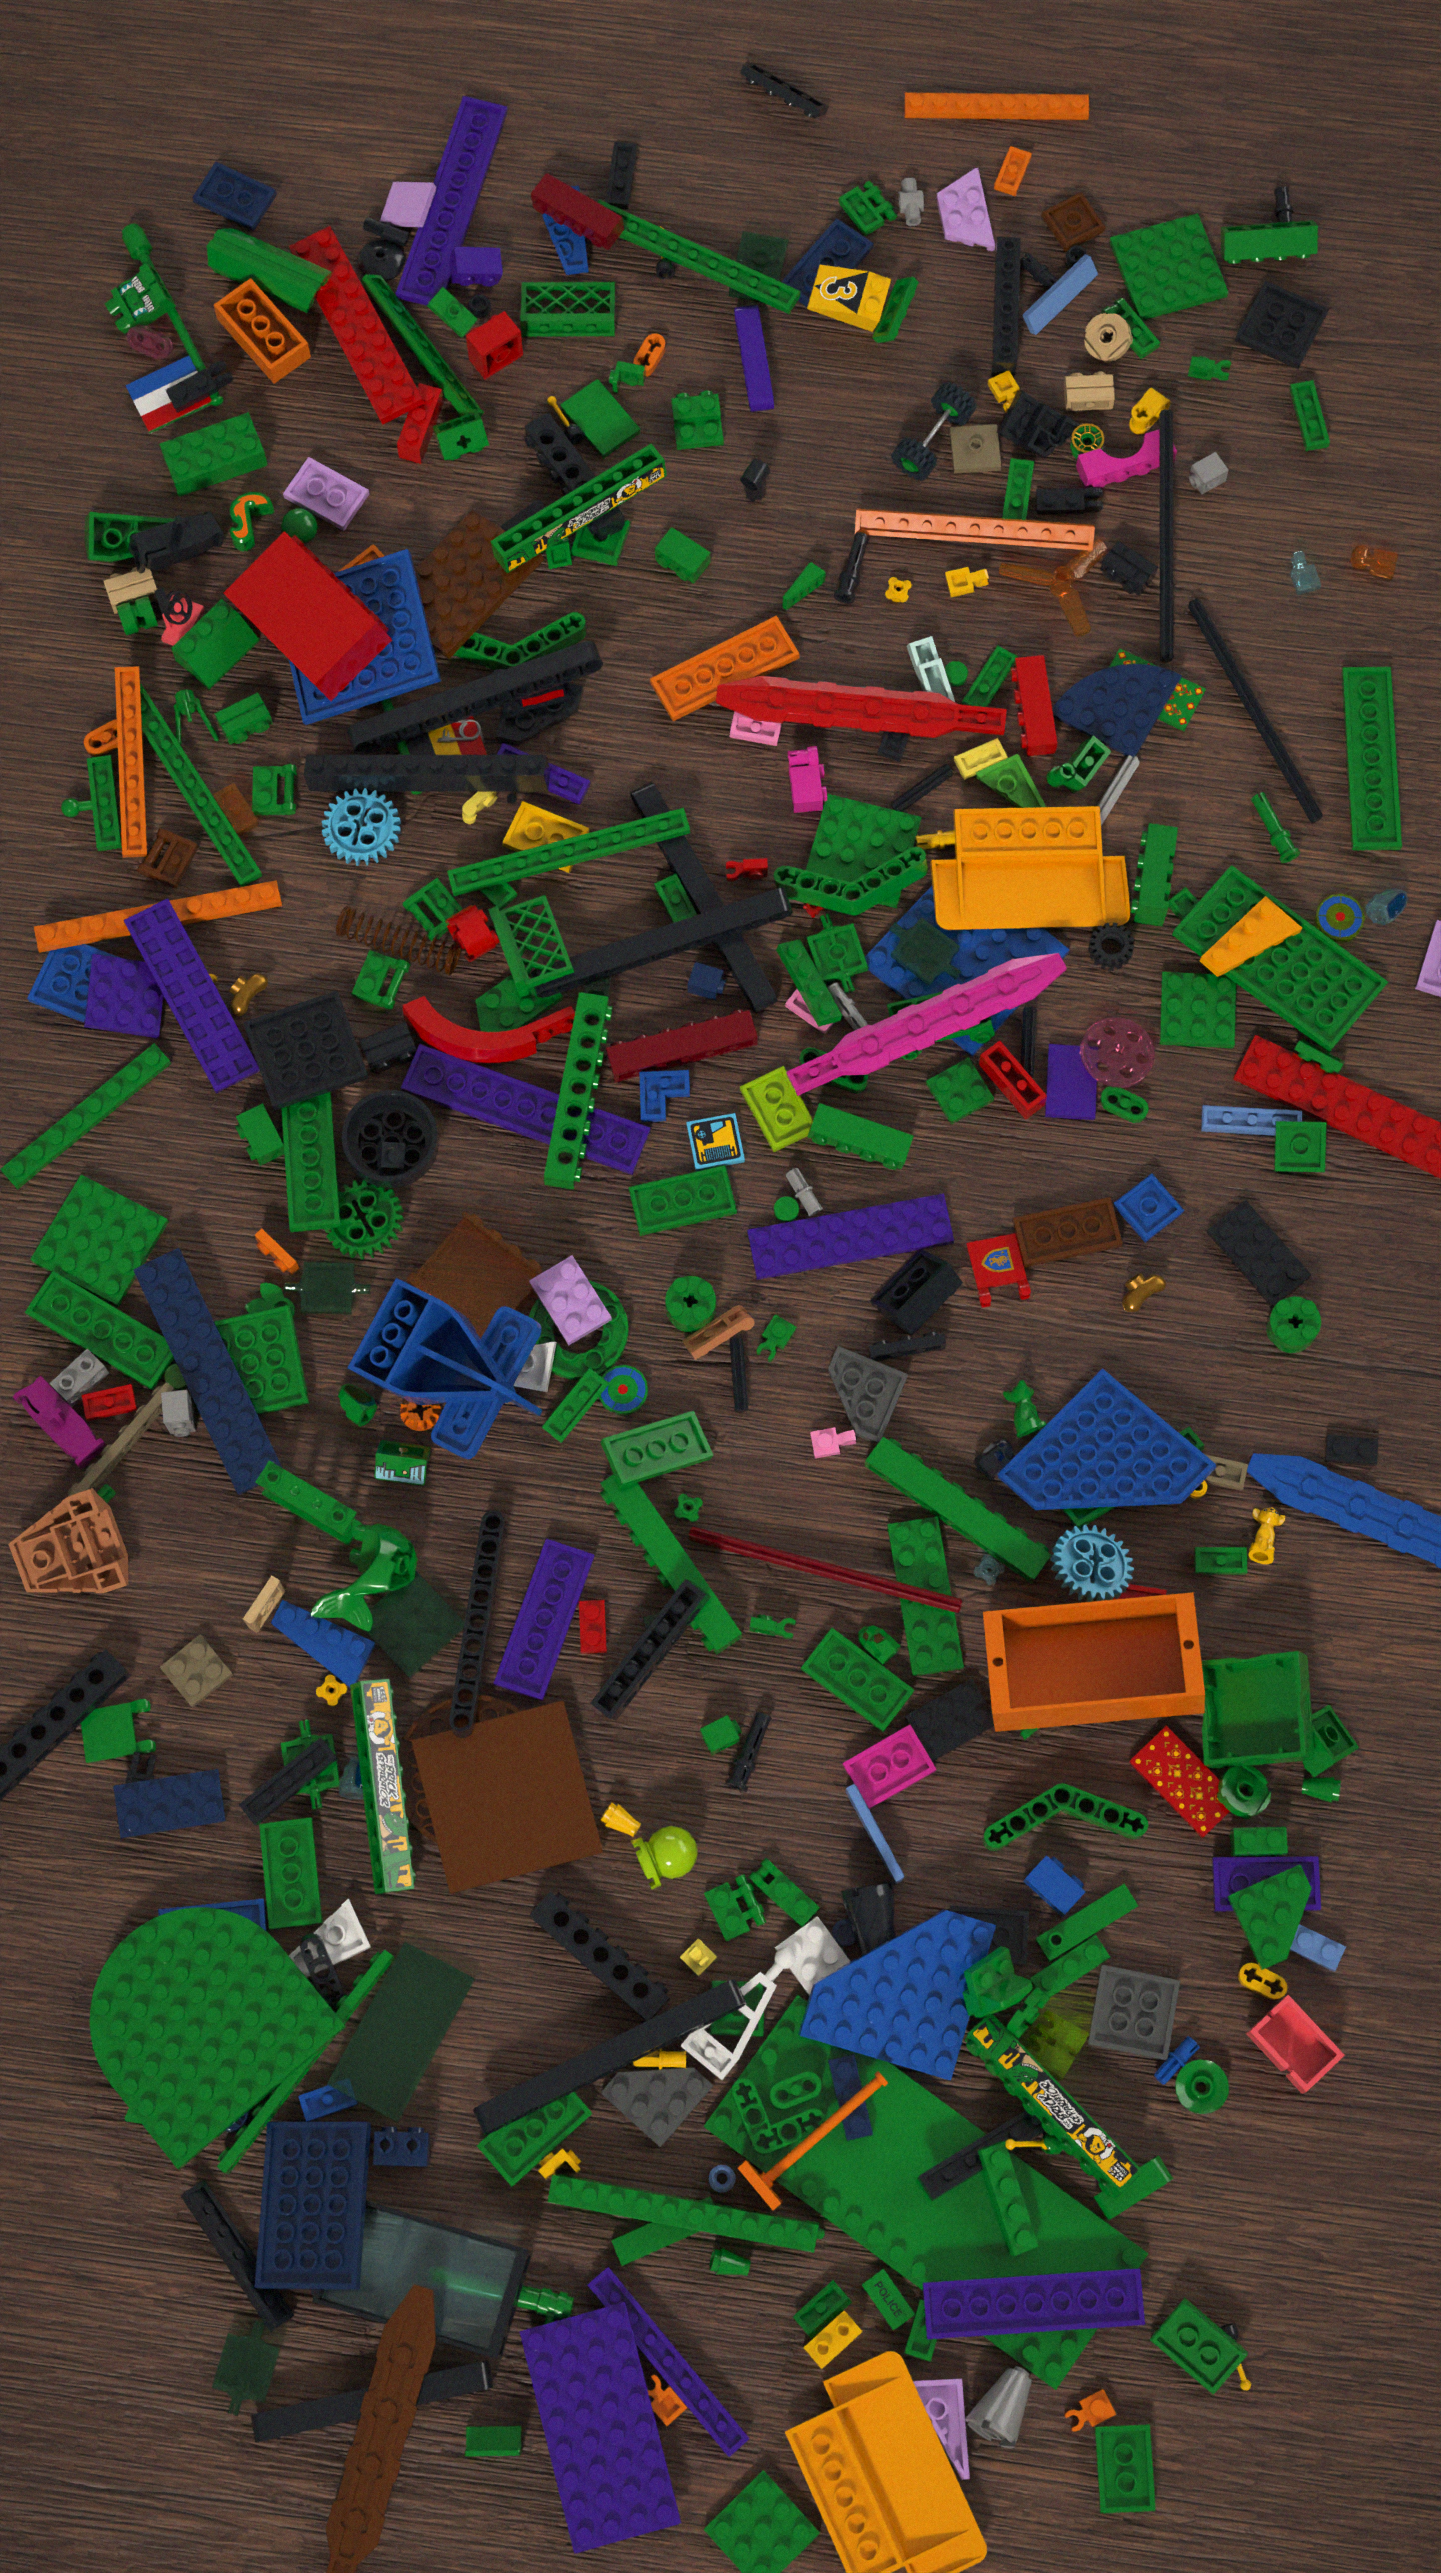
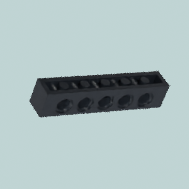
(1006, 305)
(547, 430)
(650, 1649)
(545, 1915)

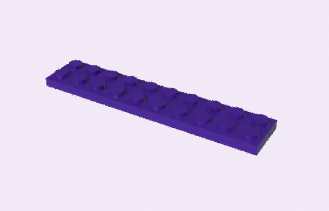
(455, 199)
(519, 1106)

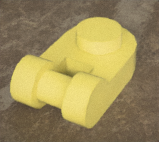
(476, 804)

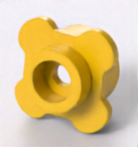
(898, 596)
(331, 1698)

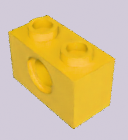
(832, 2339)

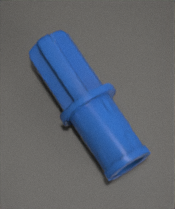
(1176, 2060)

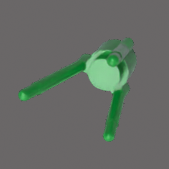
(186, 705)

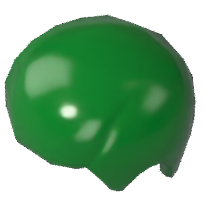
(299, 523)

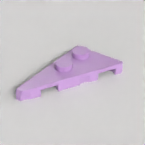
(946, 2412)

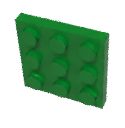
(1197, 1010)
(761, 2528)

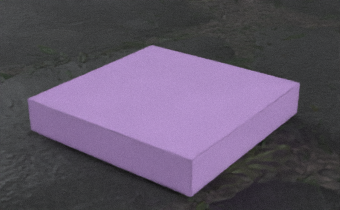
(408, 204)

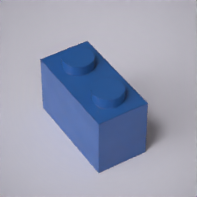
(1055, 1885)

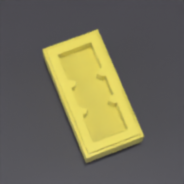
(980, 758)

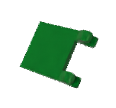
(111, 1732)

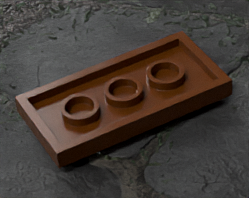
(1067, 1232)

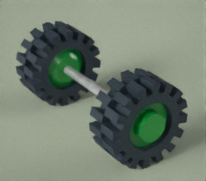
(953, 405)

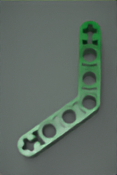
(569, 629)
(909, 866)
(1072, 1808)

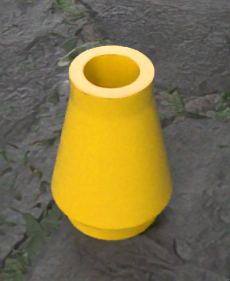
(620, 1820)

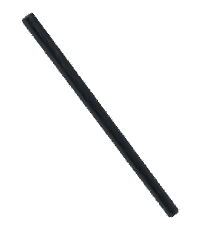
(1166, 534)
(1255, 711)

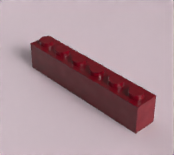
(682, 1045)

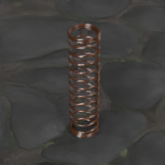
(453, 950)

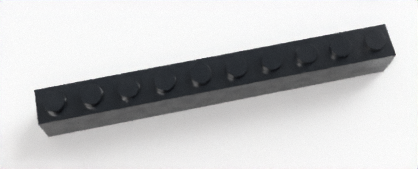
(428, 773)

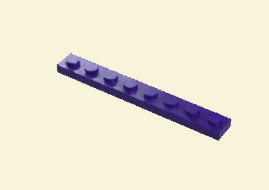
(672, 2365)

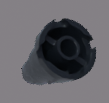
(871, 1914)

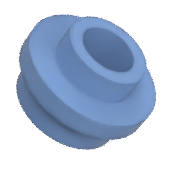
(730, 2178)

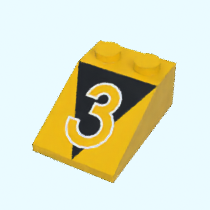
(849, 295)

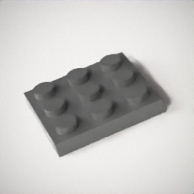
(1133, 2012)

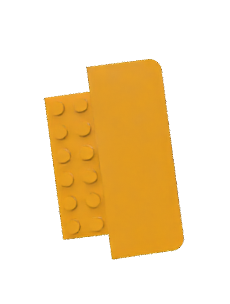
(1029, 871)
(885, 2476)

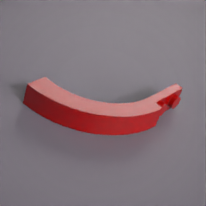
(478, 1045)

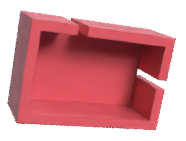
(1295, 2044)

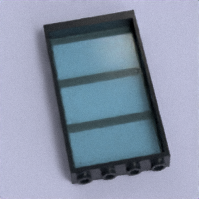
(471, 2277)

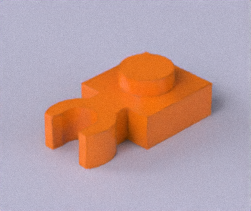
(666, 2403)
(1095, 2409)

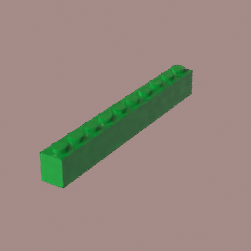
(683, 2212)

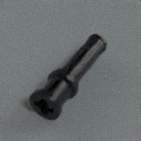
(850, 577)
(745, 1762)

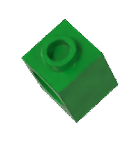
(720, 1734)

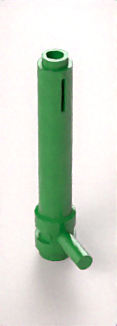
(546, 2303)

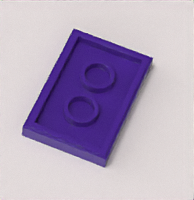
(1069, 1085)

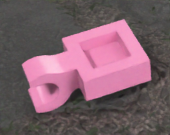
(827, 1442)

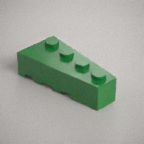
(1155, 874)

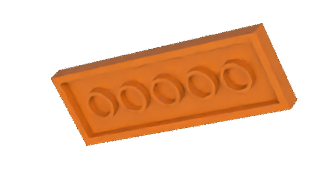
(738, 658)

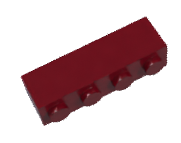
(577, 211)

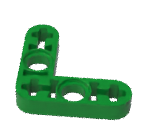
(764, 2126)

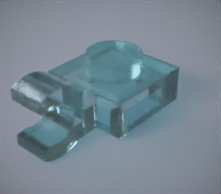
(1303, 576)

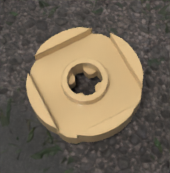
(1095, 335)

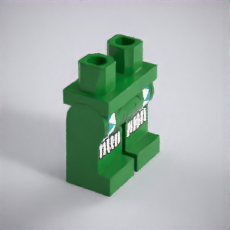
(140, 299)

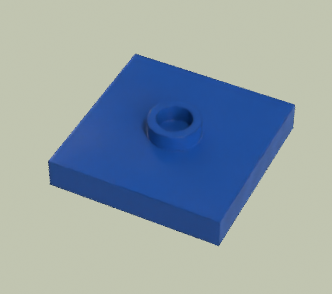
(1148, 1207)

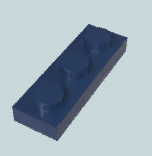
(846, 2085)

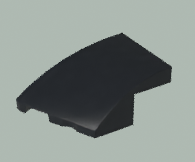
(1035, 425)

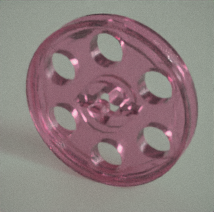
(1121, 1044)

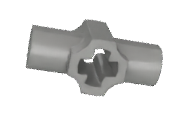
(911, 201)

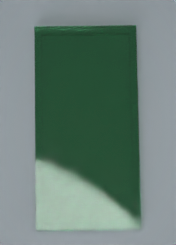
(401, 2032)

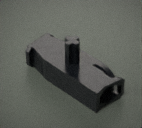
(175, 541)

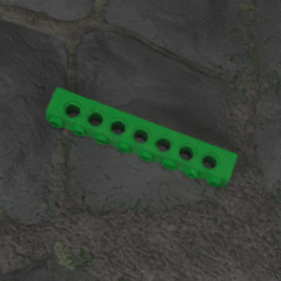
(588, 1007)

